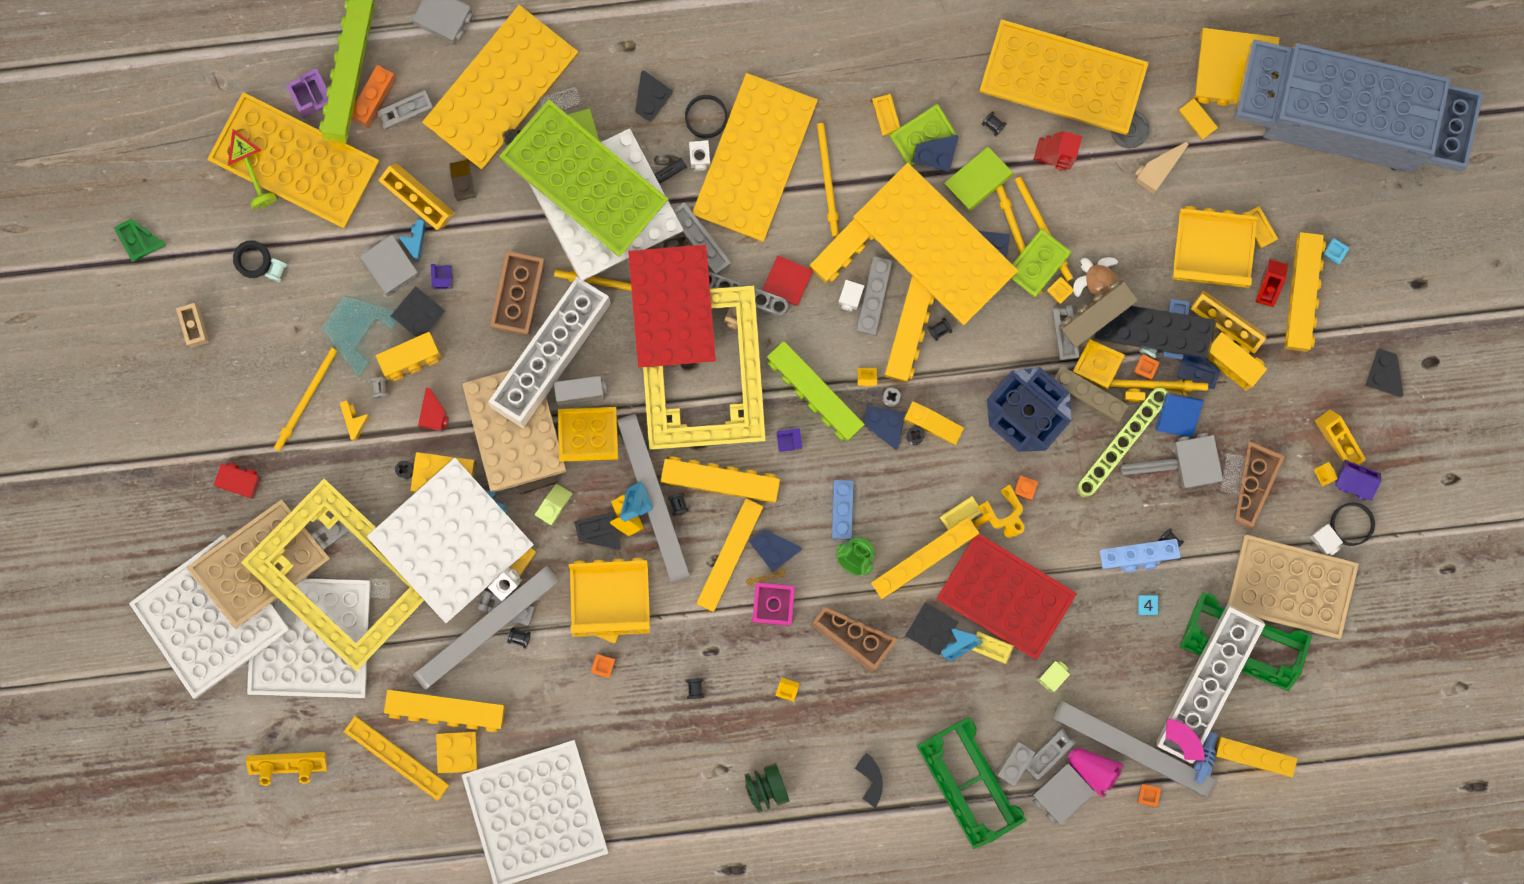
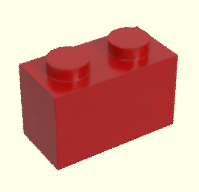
(237, 481)

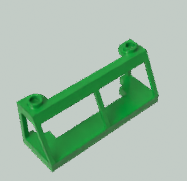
(1195, 641)
(976, 833)

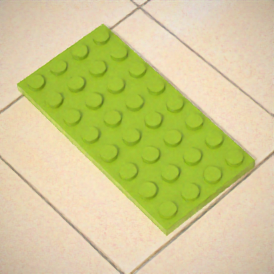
(583, 178)

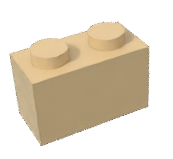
(192, 325)

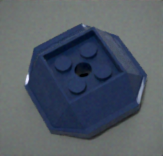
(1034, 389)

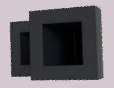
(870, 769)

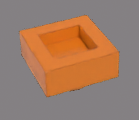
(1146, 367)
(1025, 487)
(602, 666)
(1149, 795)

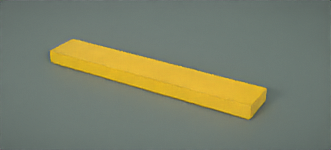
(729, 555)
(396, 758)

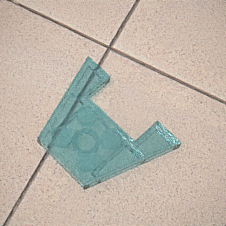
(349, 324)

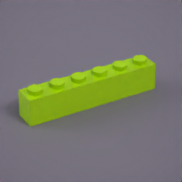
(815, 391)

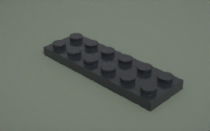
(1160, 331)

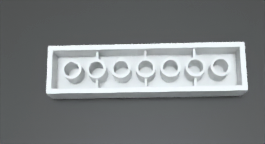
(549, 352)
(1214, 675)

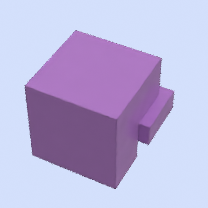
(309, 93)

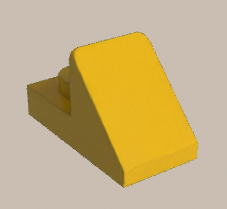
(354, 425)
(629, 527)

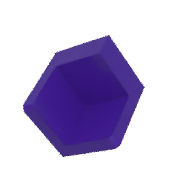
(441, 277)
(789, 440)

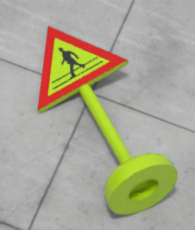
(240, 150)

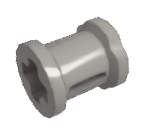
(375, 385)
(890, 403)

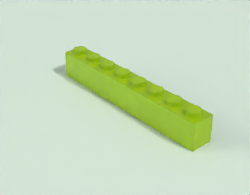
(347, 70)

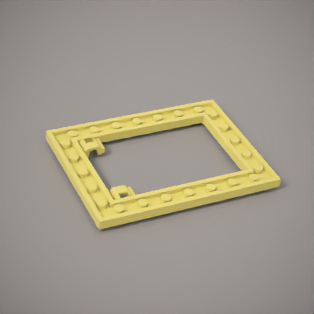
(739, 429)
(269, 552)

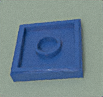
(1179, 415)

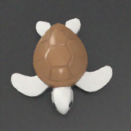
(1097, 277)

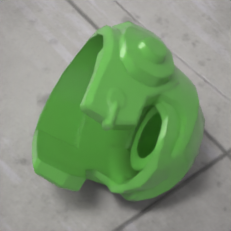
(856, 556)

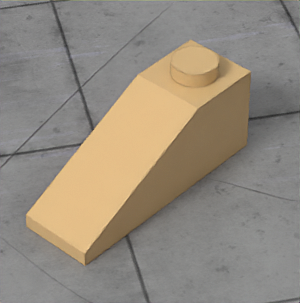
(1157, 169)

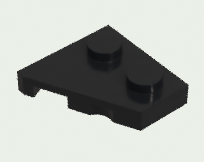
(651, 96)
(1385, 373)
(598, 531)

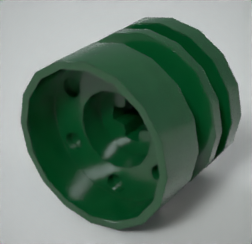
(766, 788)

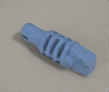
(1205, 767)

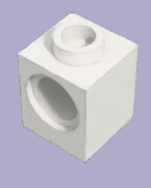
(699, 146)
(850, 295)
(1326, 540)
(502, 590)

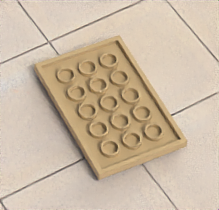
(508, 451)
(1293, 586)
(235, 588)

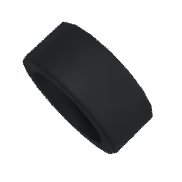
(252, 273)

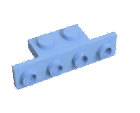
(1140, 555)

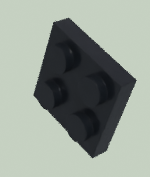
(417, 312)
(931, 628)

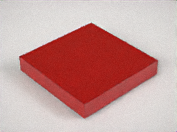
(787, 280)

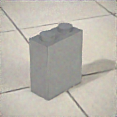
(443, 18)
(389, 265)
(580, 390)
(1197, 461)
(1014, 763)
(1062, 794)

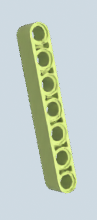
(1118, 451)

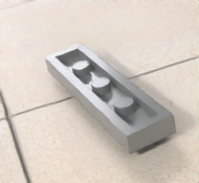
(699, 236)
(874, 296)

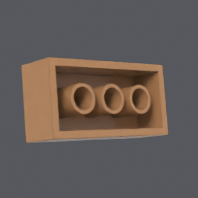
(517, 293)

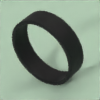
(701, 97)
(1372, 521)

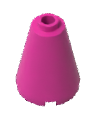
(1095, 769)

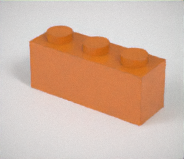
(373, 96)

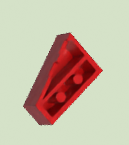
(1059, 150)

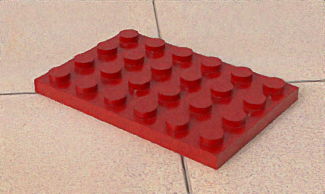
(672, 306)
(1006, 596)

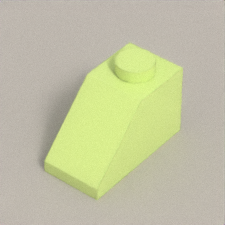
(554, 504)

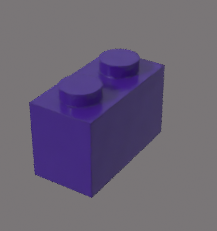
(1358, 480)

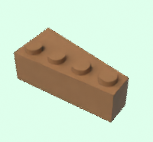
(1258, 477)
(854, 638)

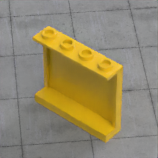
(1223, 64)
(1215, 247)
(609, 597)

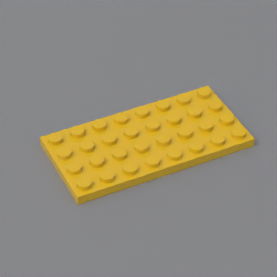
(1064, 77)
(500, 87)
(754, 157)
(296, 161)
(935, 244)

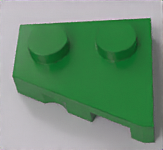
(137, 240)

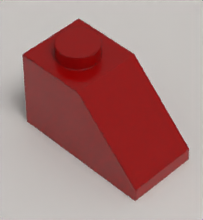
(1272, 283)
(432, 413)

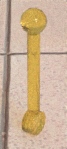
(781, 573)

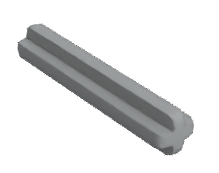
(1152, 466)

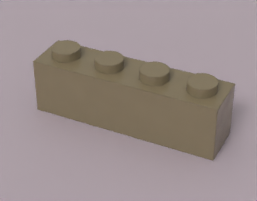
(1098, 313)
(1091, 395)

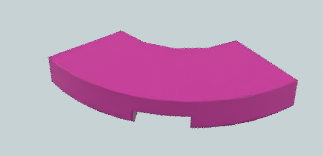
(1186, 738)

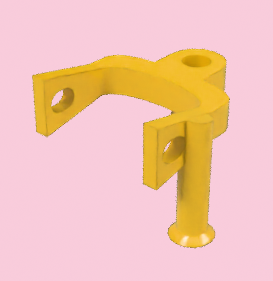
(1012, 523)

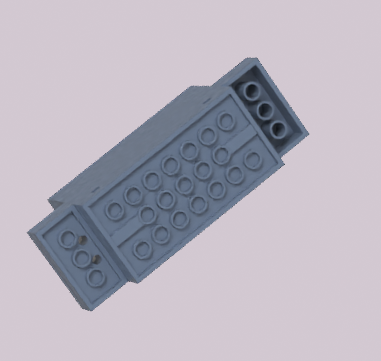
(1357, 107)

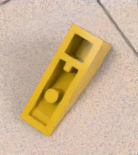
(933, 423)
(1339, 437)

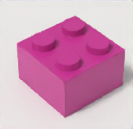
(773, 604)

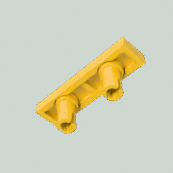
(286, 763)

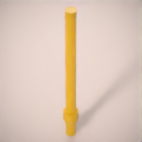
(1006, 205)
(832, 215)
(1039, 220)
(571, 276)
(1187, 385)
(287, 432)

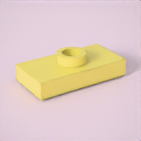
(960, 512)
(994, 648)

